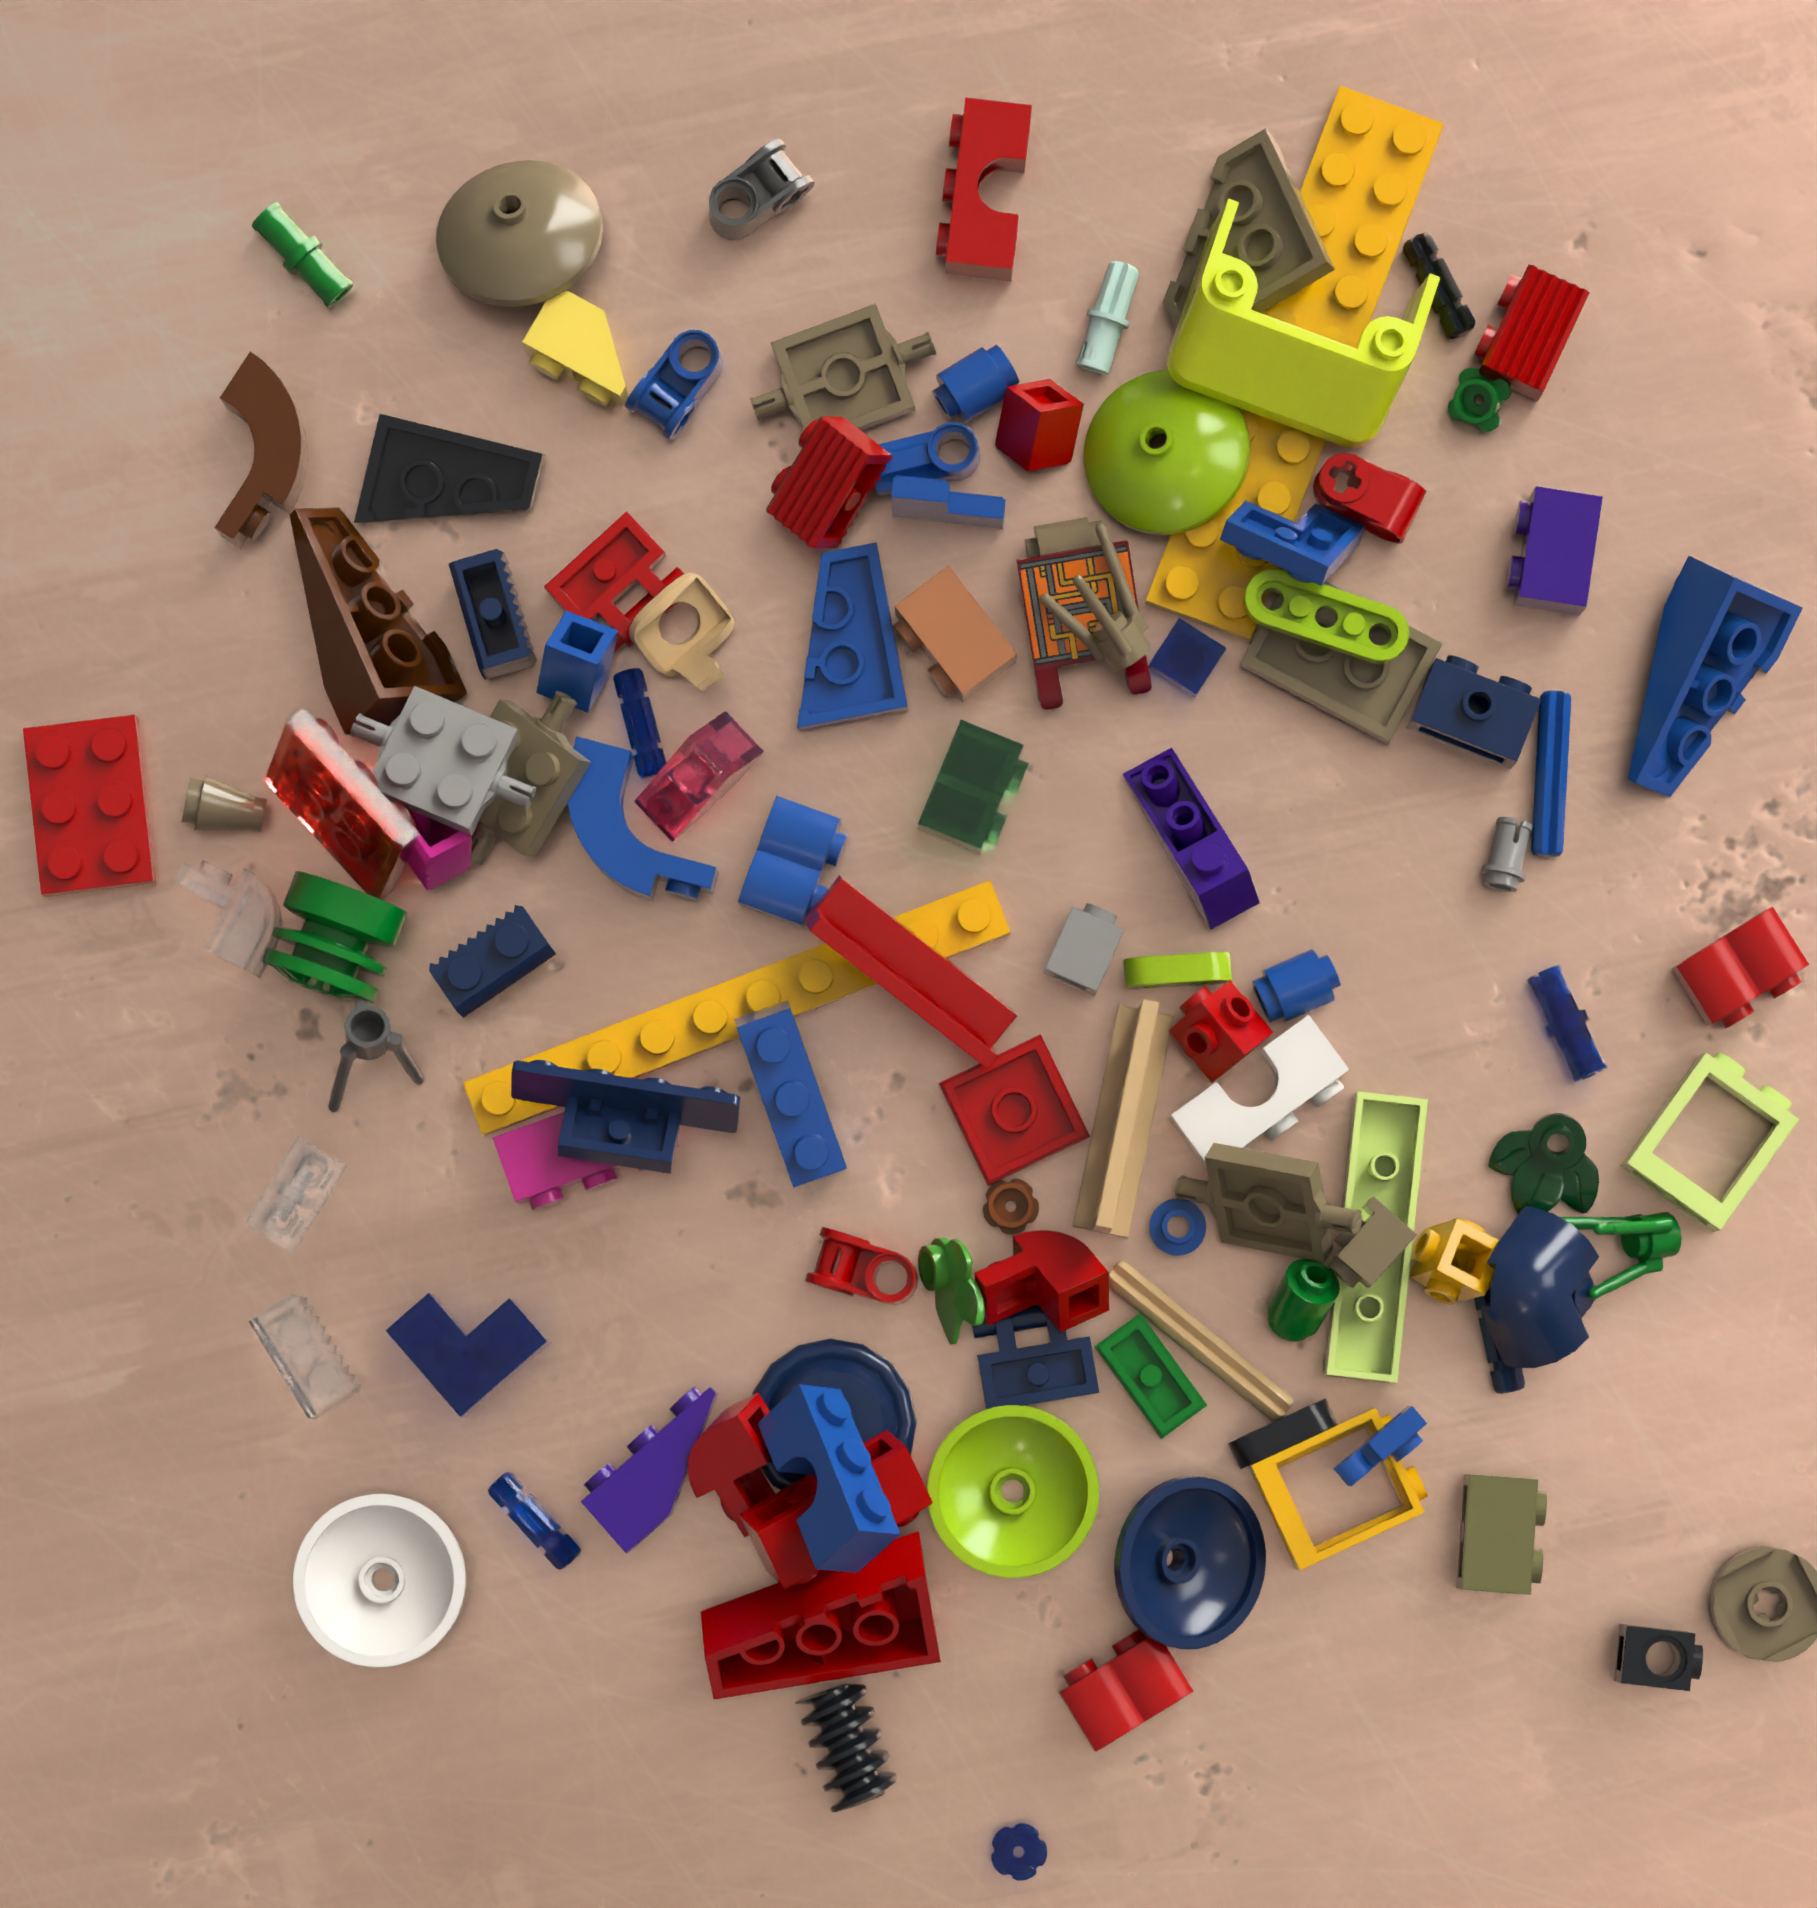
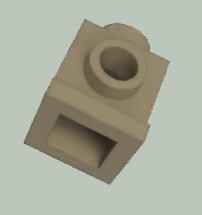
(1373, 1248)

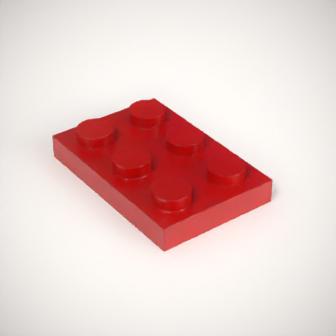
(89, 805)

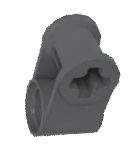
(765, 183)

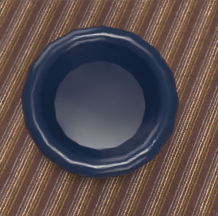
(868, 1383)

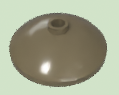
(524, 253)

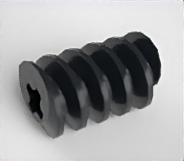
(848, 1745)

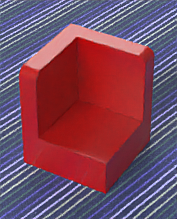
(1038, 425)

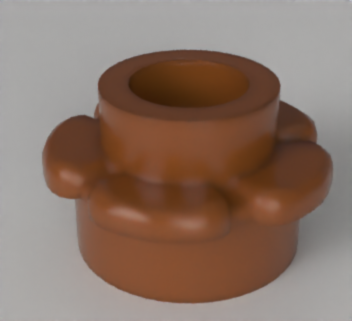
(1026, 1206)

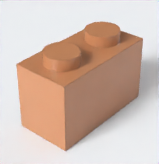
(954, 635)

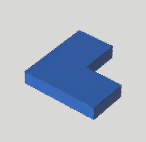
(935, 502)

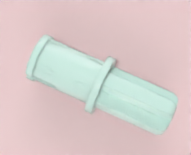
(1108, 318)

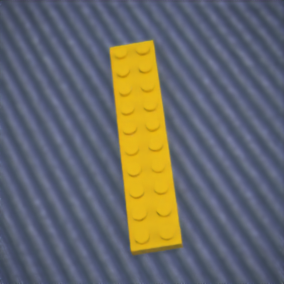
(1360, 203)

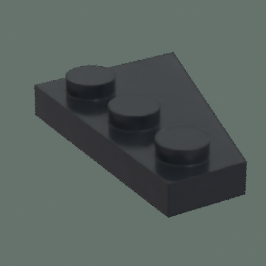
(442, 473)

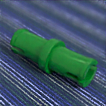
(302, 255)

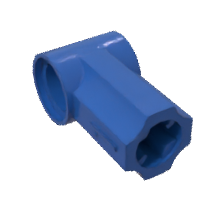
(920, 458)

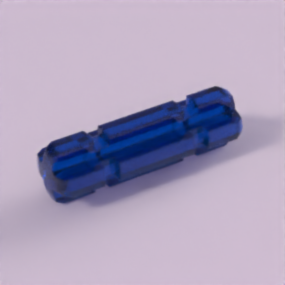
(640, 722)
(534, 1520)

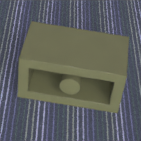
(1500, 1534)

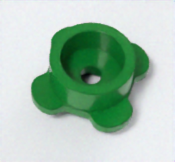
(1464, 405)

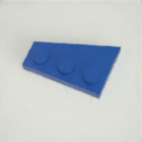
(852, 644)

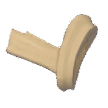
(690, 656)

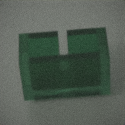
(972, 787)

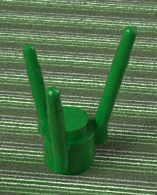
(1642, 1237)

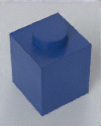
(577, 660)

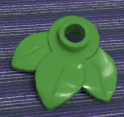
(948, 1270)

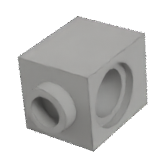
(1084, 948)

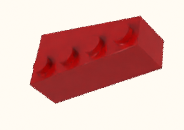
(824, 1627)

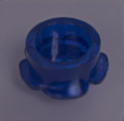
(1019, 1867)

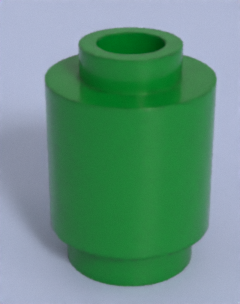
(1302, 1300)

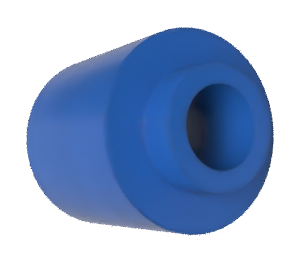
(974, 383)
(1296, 986)

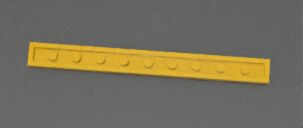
(708, 1016)

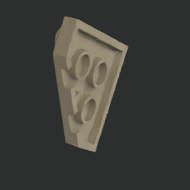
(1268, 231)

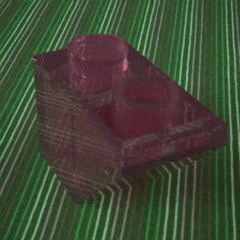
(698, 775)

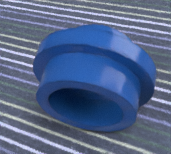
(1161, 1236)

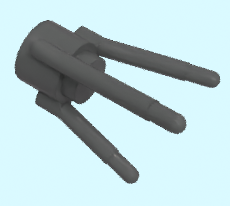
(368, 1038)

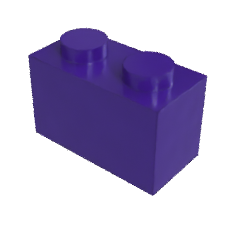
(1555, 550)

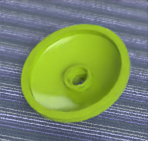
(1185, 478)
(1056, 1500)

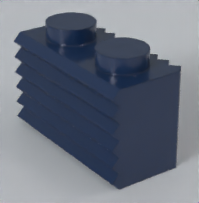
(492, 614)
(491, 961)

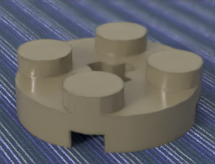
(1736, 1592)

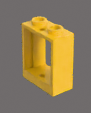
(1302, 1552)

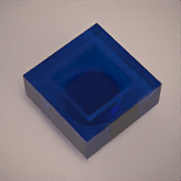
(1187, 657)

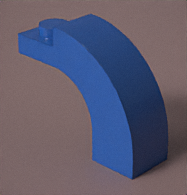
(604, 834)

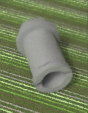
(1507, 855)

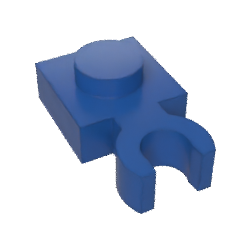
(1393, 1439)

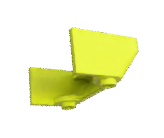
(1284, 369)

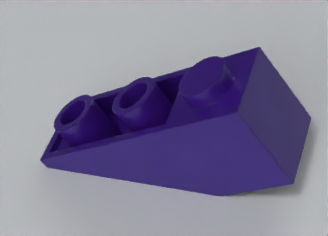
(1192, 839)
(647, 1486)

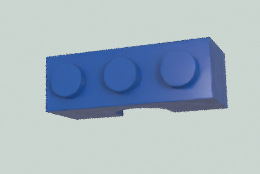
(790, 1093)
(850, 1513)

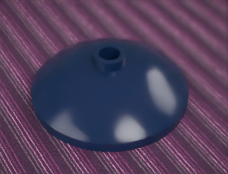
(1213, 1567)

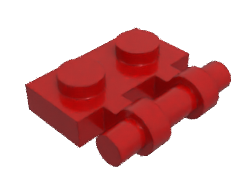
(607, 571)

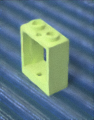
(1674, 1185)

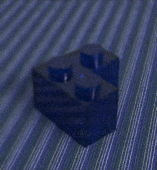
(464, 1364)

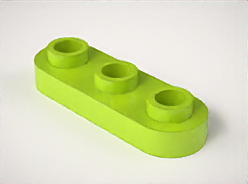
(1353, 616)

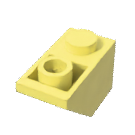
(577, 341)

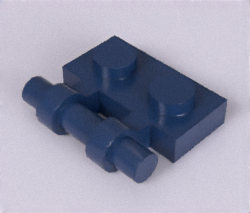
(1038, 1371)

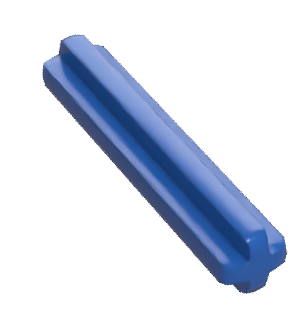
(1551, 774)

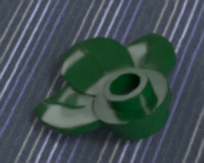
(1545, 1175)

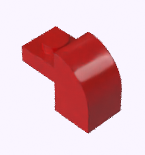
(1049, 1272)
(730, 1459)

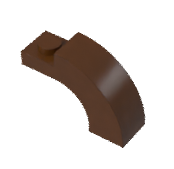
(279, 450)

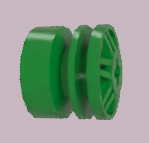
(334, 937)

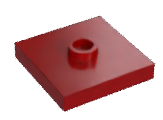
(1014, 1110)

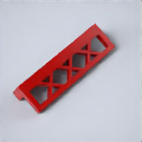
(910, 970)

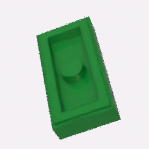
(1150, 1376)

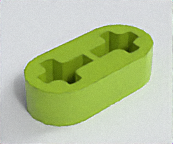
(1177, 970)

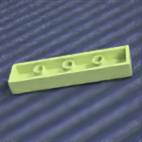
(1383, 1164)

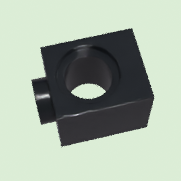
(1631, 1657)

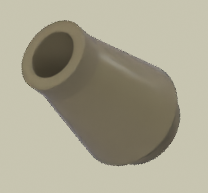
(222, 807)

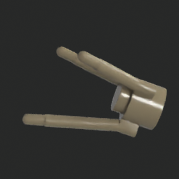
(1118, 638)

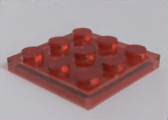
(341, 804)

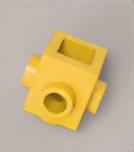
(1453, 1261)

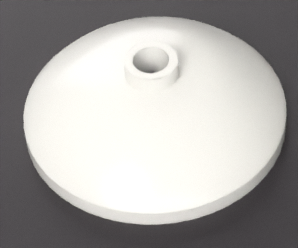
(338, 1589)

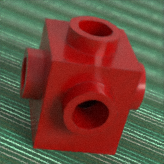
(1219, 1029)

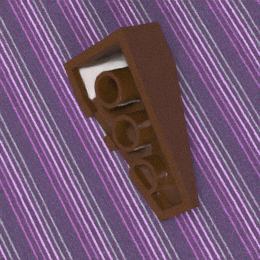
(361, 628)

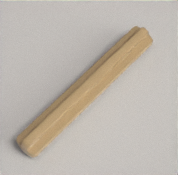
(1199, 1341)

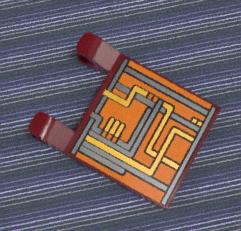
(1050, 639)

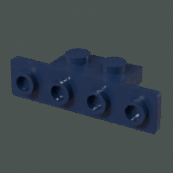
(622, 1117)

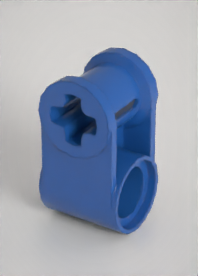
(675, 385)

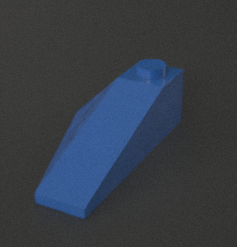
(1705, 654)

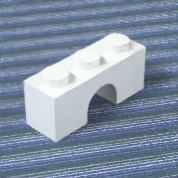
(1303, 1070)

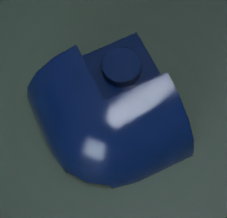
(1539, 1290)

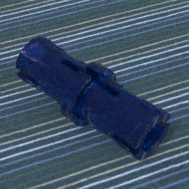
(1567, 1023)

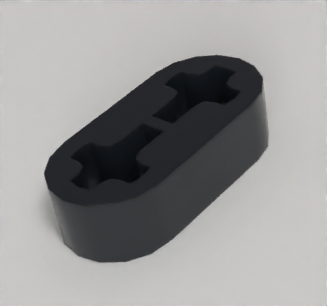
(1283, 1433)

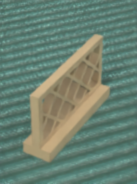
(1123, 1119)

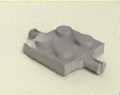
(444, 760)

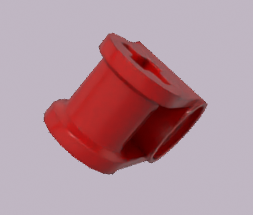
(1373, 497)
(858, 1268)

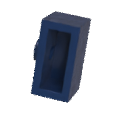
(1474, 711)

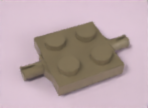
(844, 371)
(539, 760)
(1268, 1202)

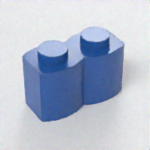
(791, 861)

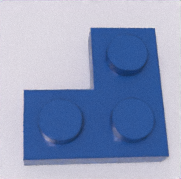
(1305, 549)

